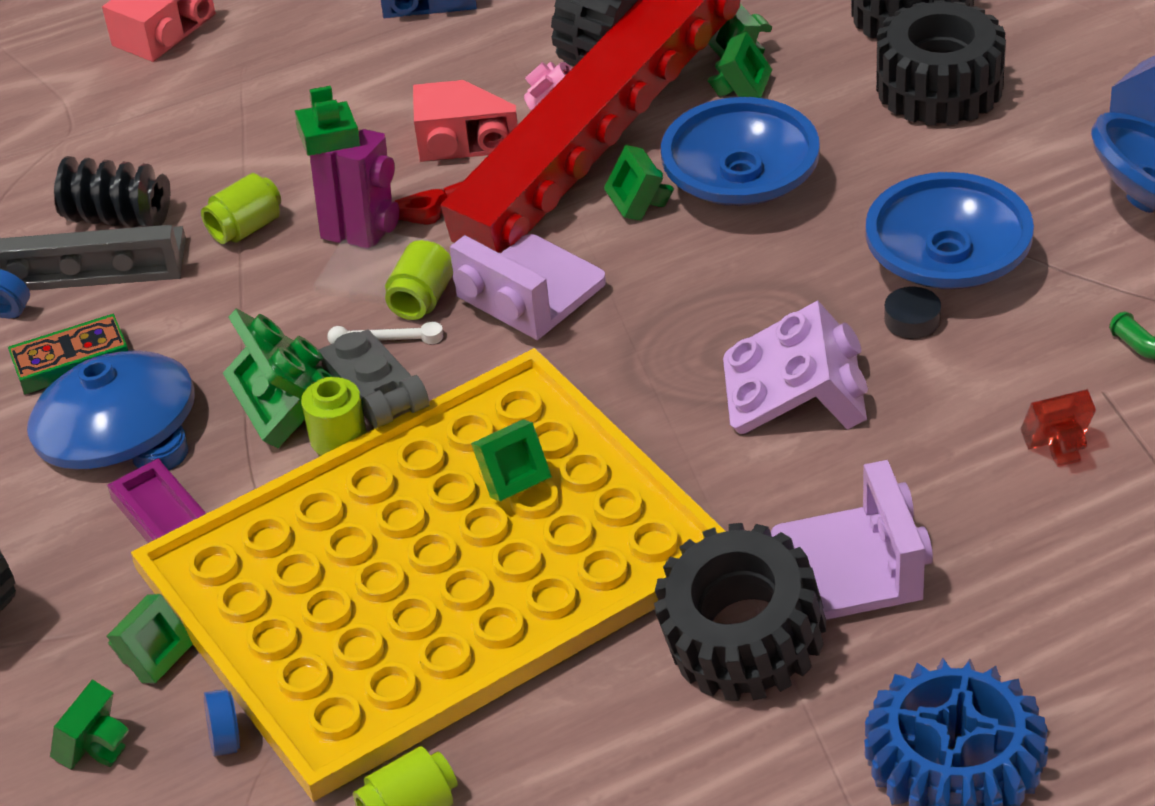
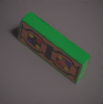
(52, 355)

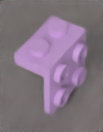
(526, 284)
(791, 364)
(866, 553)

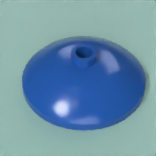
(740, 150)
(1128, 155)
(949, 230)
(110, 409)

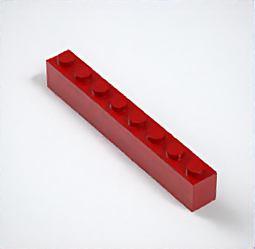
(580, 119)

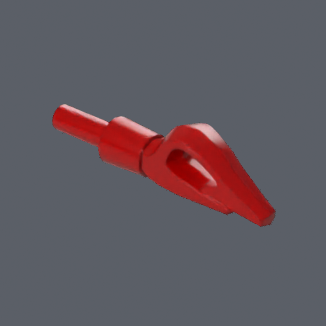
(425, 205)

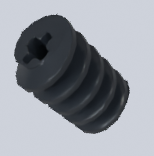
(111, 193)

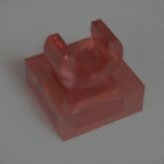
(1060, 424)

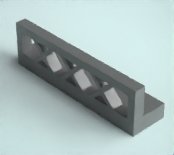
(95, 257)

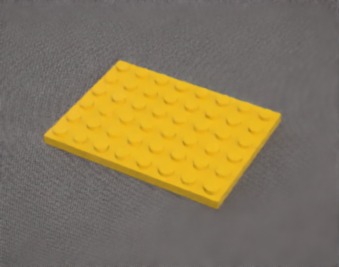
(400, 596)

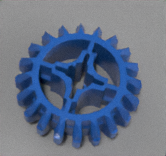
(919, 721)

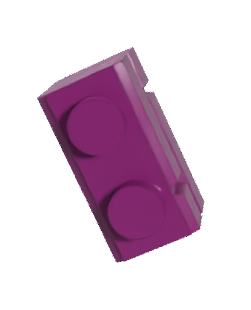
(355, 191)

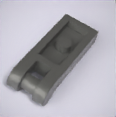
(381, 379)

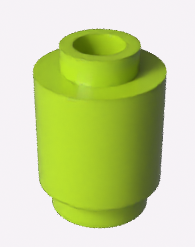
(241, 208)
(418, 280)
(332, 413)
(410, 781)

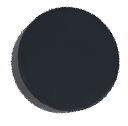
(912, 312)

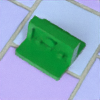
(272, 376)

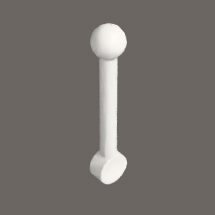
(429, 333)

